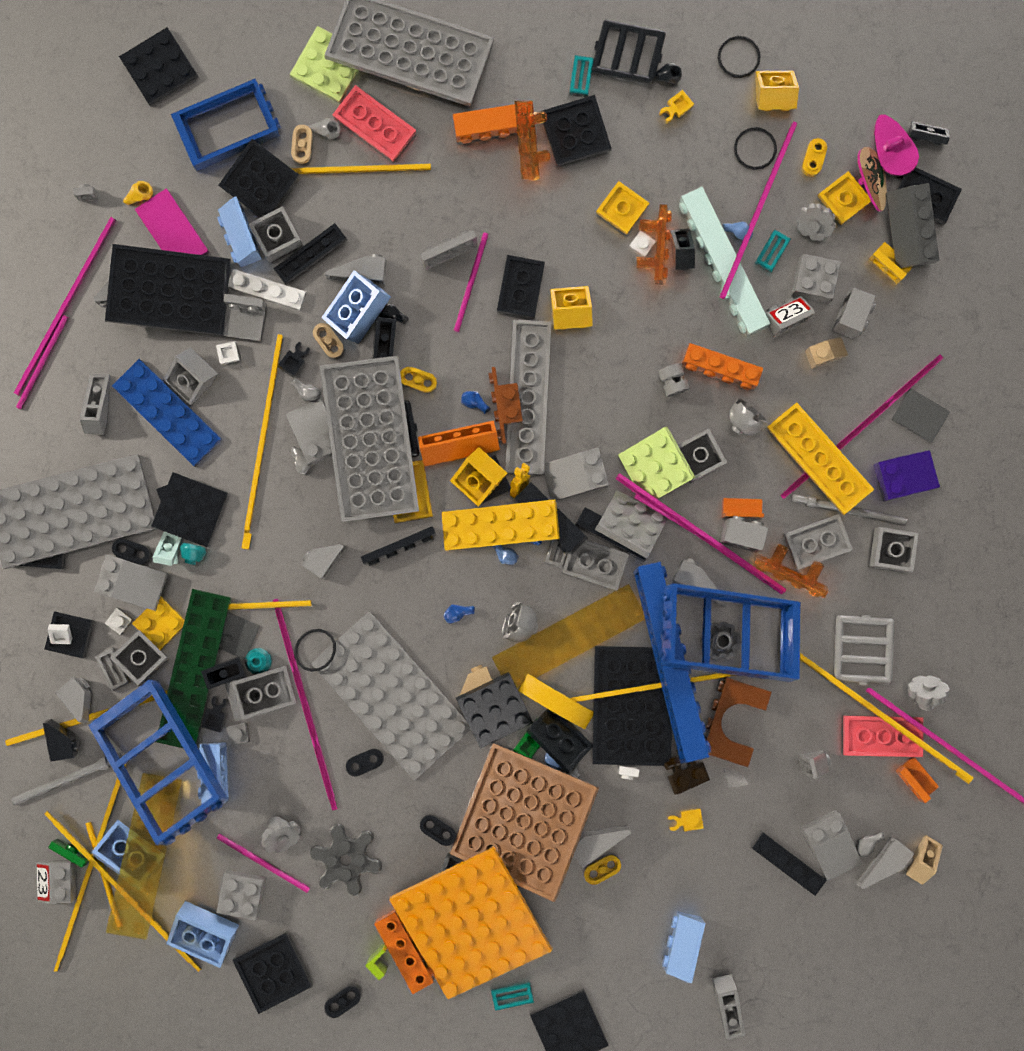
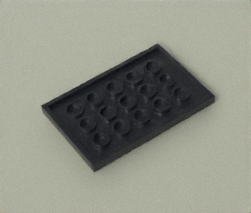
(167, 290)
(631, 725)

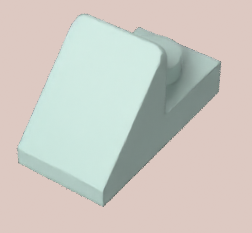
(168, 549)

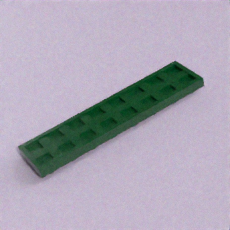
(195, 653)

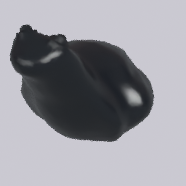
(669, 73)
(391, 311)

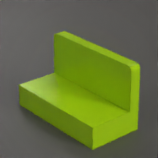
(375, 964)

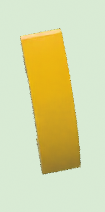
(556, 701)

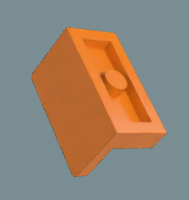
(743, 508)
(917, 779)

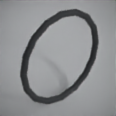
(736, 75)
(757, 167)
(332, 656)

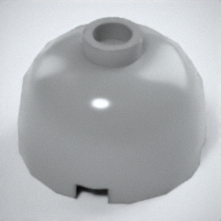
(746, 419)
(520, 624)

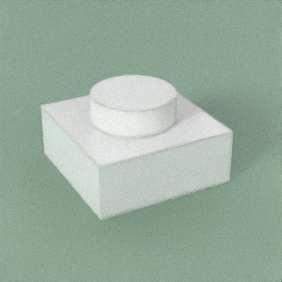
(642, 244)
(228, 353)
(119, 621)
(59, 634)
(628, 772)

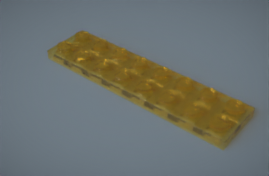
(571, 636)
(142, 864)

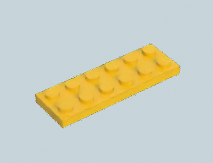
(820, 458)
(500, 525)

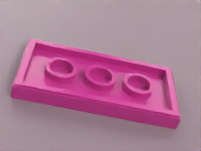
(170, 225)

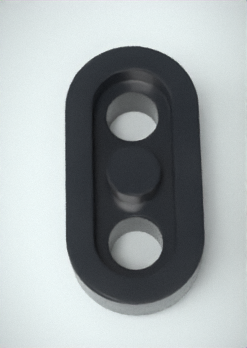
(132, 551)
(364, 762)
(437, 830)
(343, 1001)

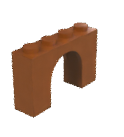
(732, 693)

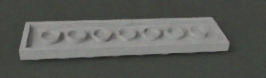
(531, 372)

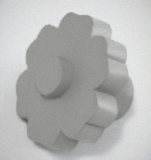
(816, 222)
(723, 641)
(928, 691)
(280, 835)

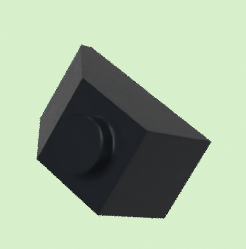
(683, 249)
(223, 672)
(60, 741)

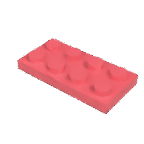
(374, 123)
(877, 738)

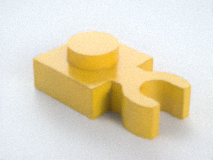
(677, 105)
(520, 481)
(689, 819)

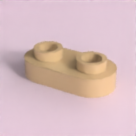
(302, 145)
(328, 341)

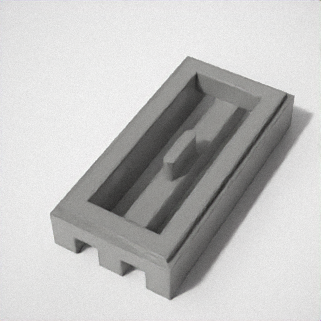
(554, 562)
(113, 687)

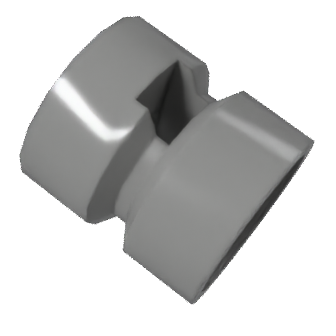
(672, 373)

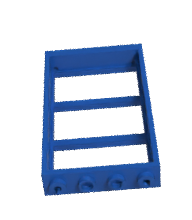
(789, 632)
(197, 760)

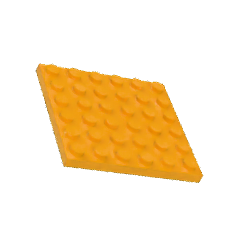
(471, 923)

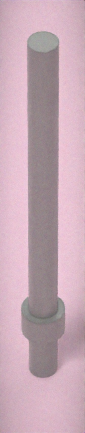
(812, 501)
(102, 764)

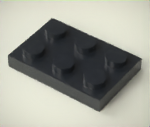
(942, 193)
(520, 286)
(560, 739)

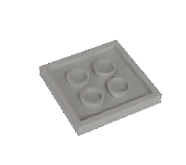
(631, 524)

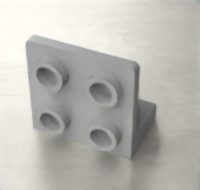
(244, 317)

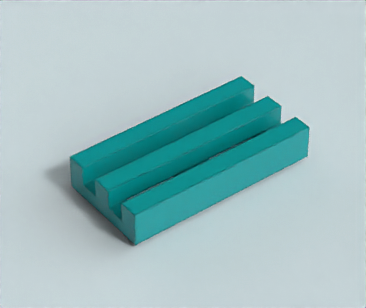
(578, 91)
(765, 264)
(513, 995)

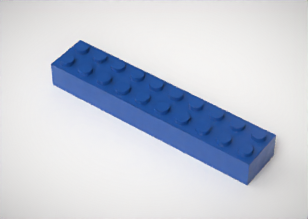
(675, 682)

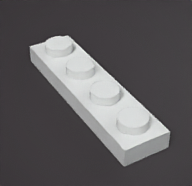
(266, 289)

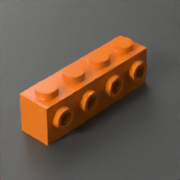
(485, 123)
(722, 366)
(458, 443)
(404, 952)

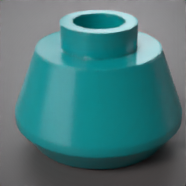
(192, 553)
(259, 655)

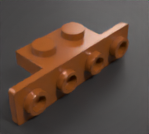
(507, 402)

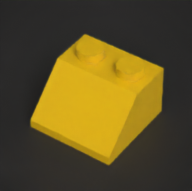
(776, 90)
(571, 307)
(478, 476)

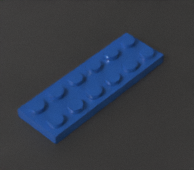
(166, 412)

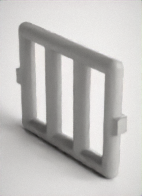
(887, 660)

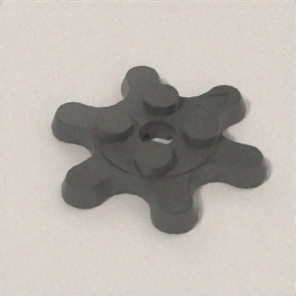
(359, 864)

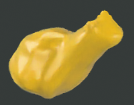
(139, 191)

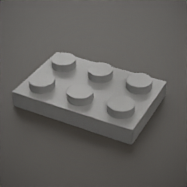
(448, 249)
(818, 541)
(597, 564)

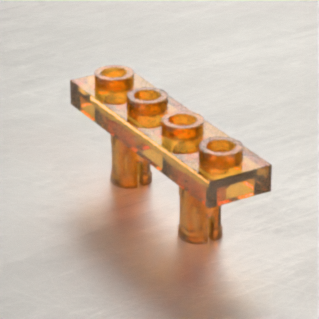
(527, 142)
(662, 253)
(798, 580)

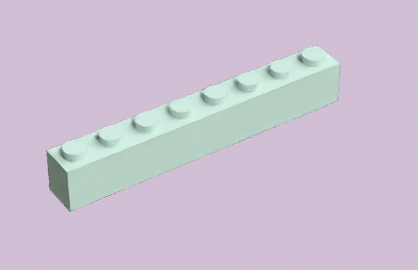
(721, 256)

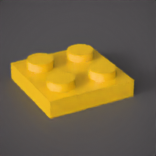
(844, 198)
(622, 207)
(160, 625)

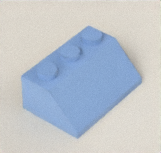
(239, 233)
(356, 307)
(216, 758)
(112, 846)
(202, 934)
(684, 946)

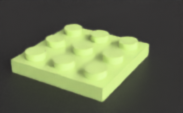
(322, 74)
(657, 464)

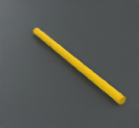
(270, 605)
(106, 883)

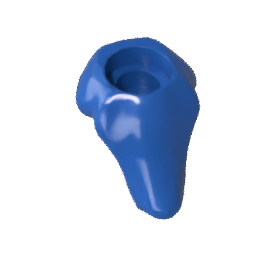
(473, 400)
(455, 613)

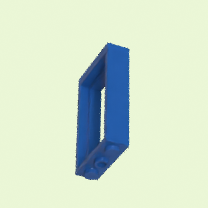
(180, 119)

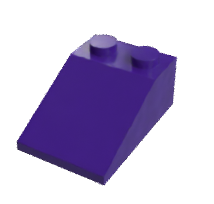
(906, 475)

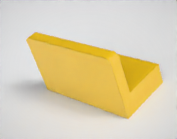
(885, 260)

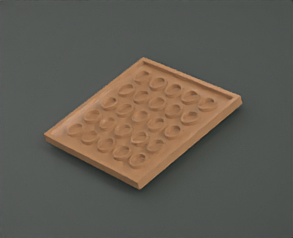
(529, 818)

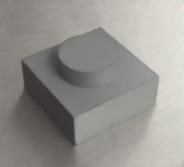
(85, 192)
(237, 734)

